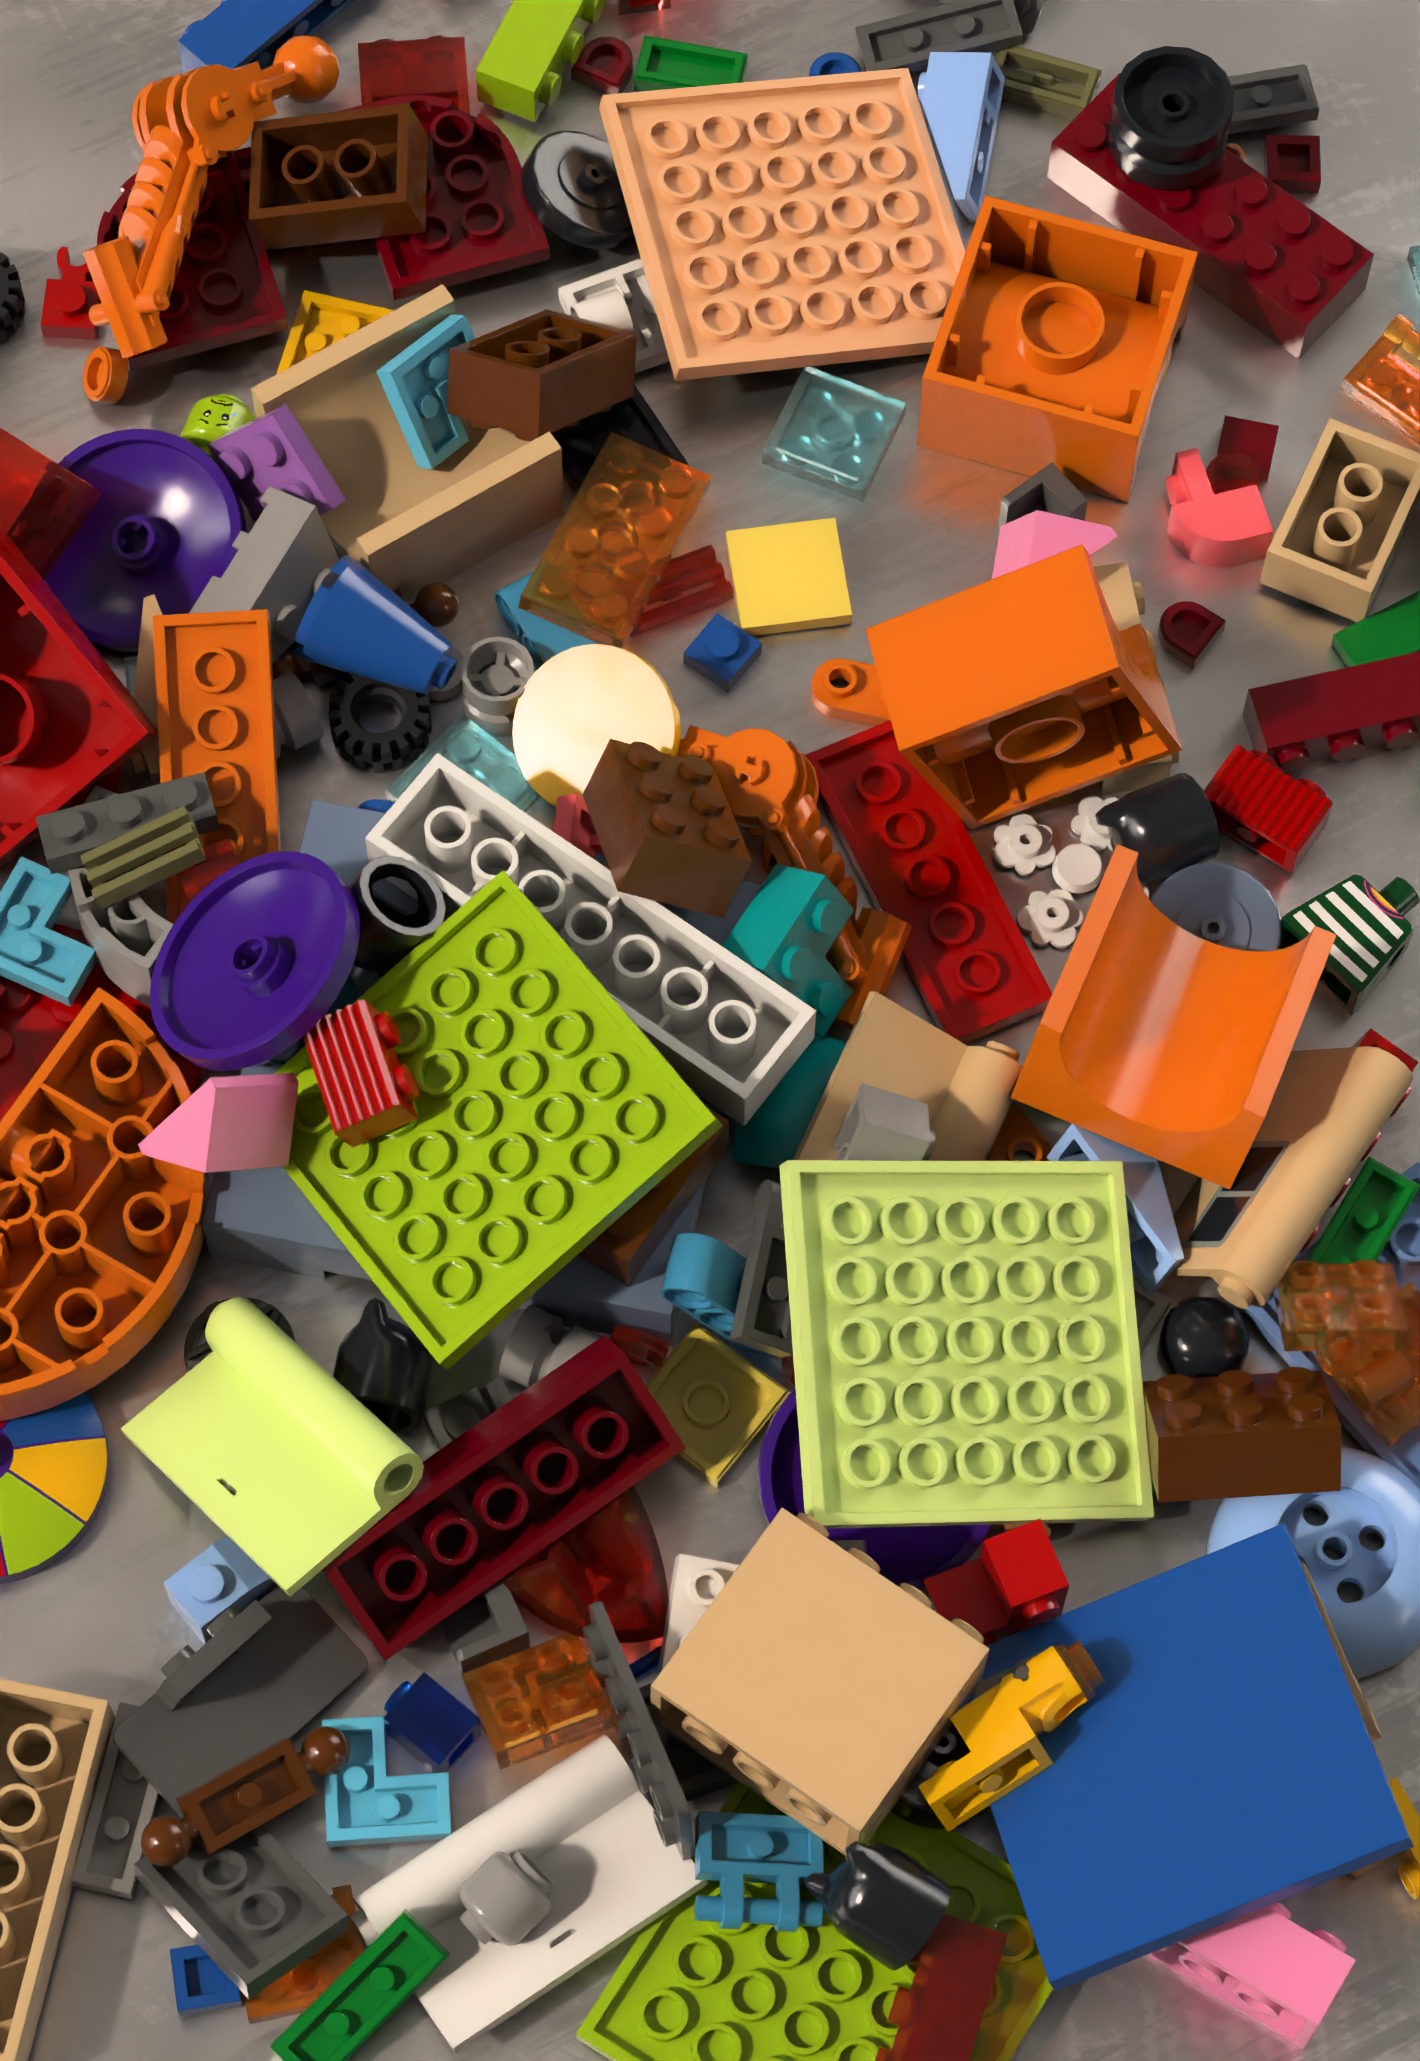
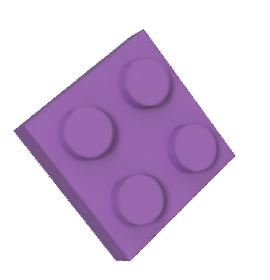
(278, 455)

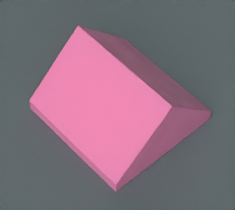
(1044, 535)
(229, 1125)

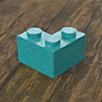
(789, 934)

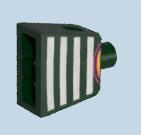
(1367, 930)

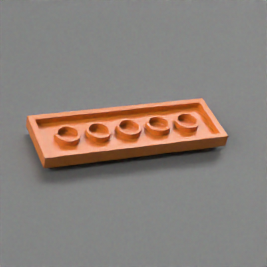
(219, 722)

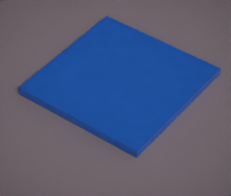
(1203, 1769)

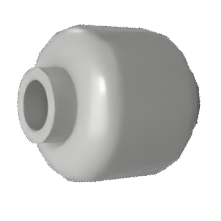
(505, 1898)

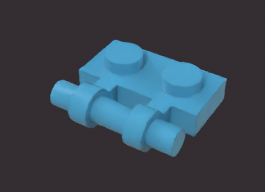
(756, 1850)

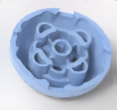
(1372, 1499)

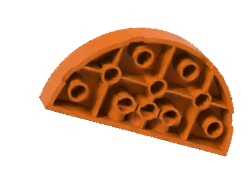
(88, 1223)

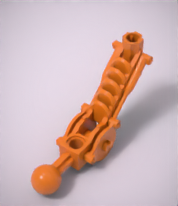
(182, 130)
(776, 799)

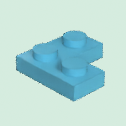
(419, 392)
(28, 946)
(376, 1808)

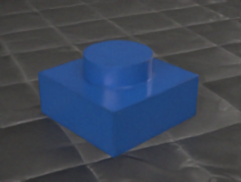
(722, 652)
(201, 1983)

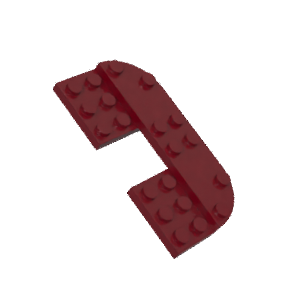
(473, 230)

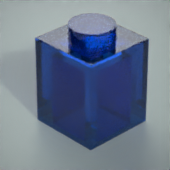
(431, 1723)

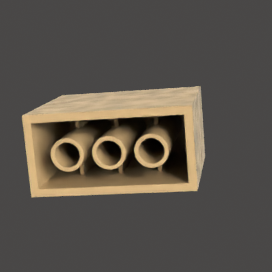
(818, 1681)

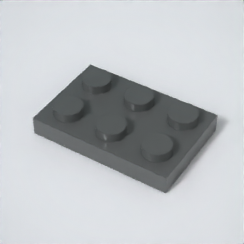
(247, 1907)

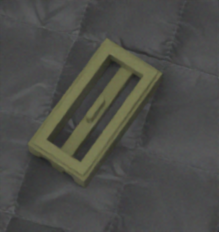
(1040, 88)
(141, 850)

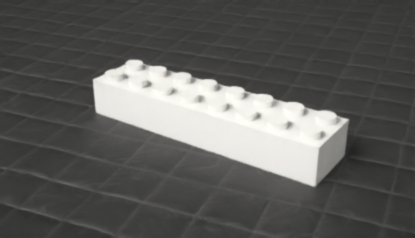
(697, 1002)

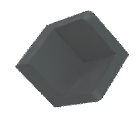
(1044, 492)
(486, 1630)

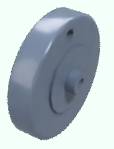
(1221, 906)

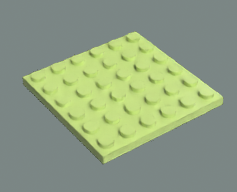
(964, 1343)

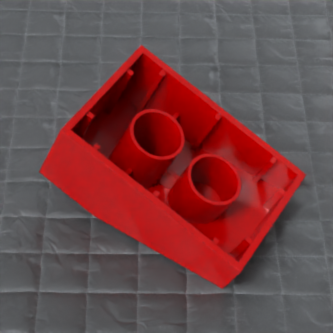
(60, 707)

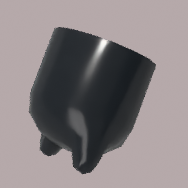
(1164, 823)
(385, 929)
(385, 1368)
(882, 1901)

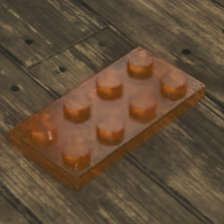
(615, 542)

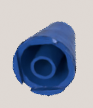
(373, 633)

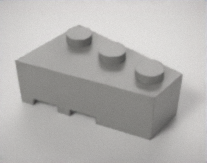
(276, 567)

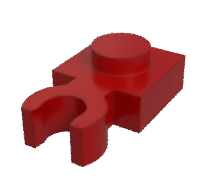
(69, 301)

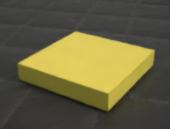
(788, 577)
(714, 1403)

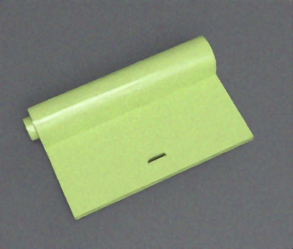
(285, 1437)

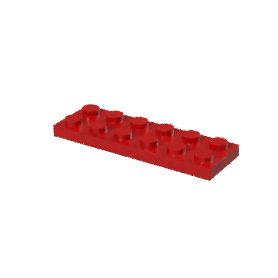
(929, 874)

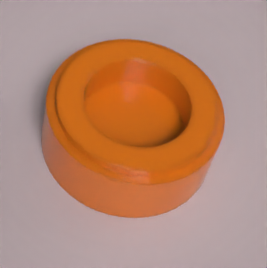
(105, 375)

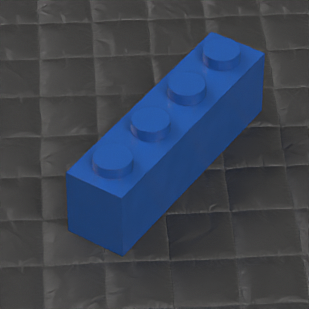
(253, 30)

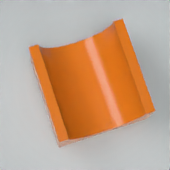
(1054, 347)
(1021, 690)
(1167, 1032)

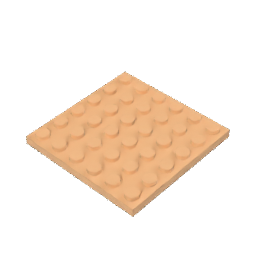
(787, 220)

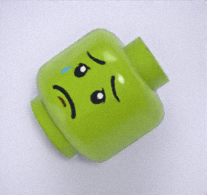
(213, 418)

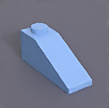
(962, 108)
(1151, 1224)
(214, 1583)

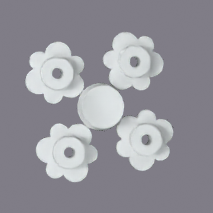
(1074, 869)

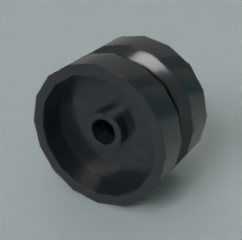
(1170, 117)

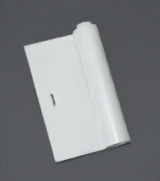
(608, 1877)

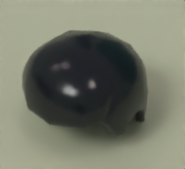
(1203, 1339)

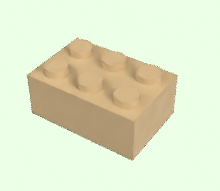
(1344, 521)

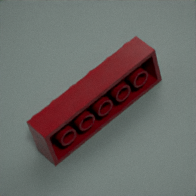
(1253, 239)
(504, 1495)

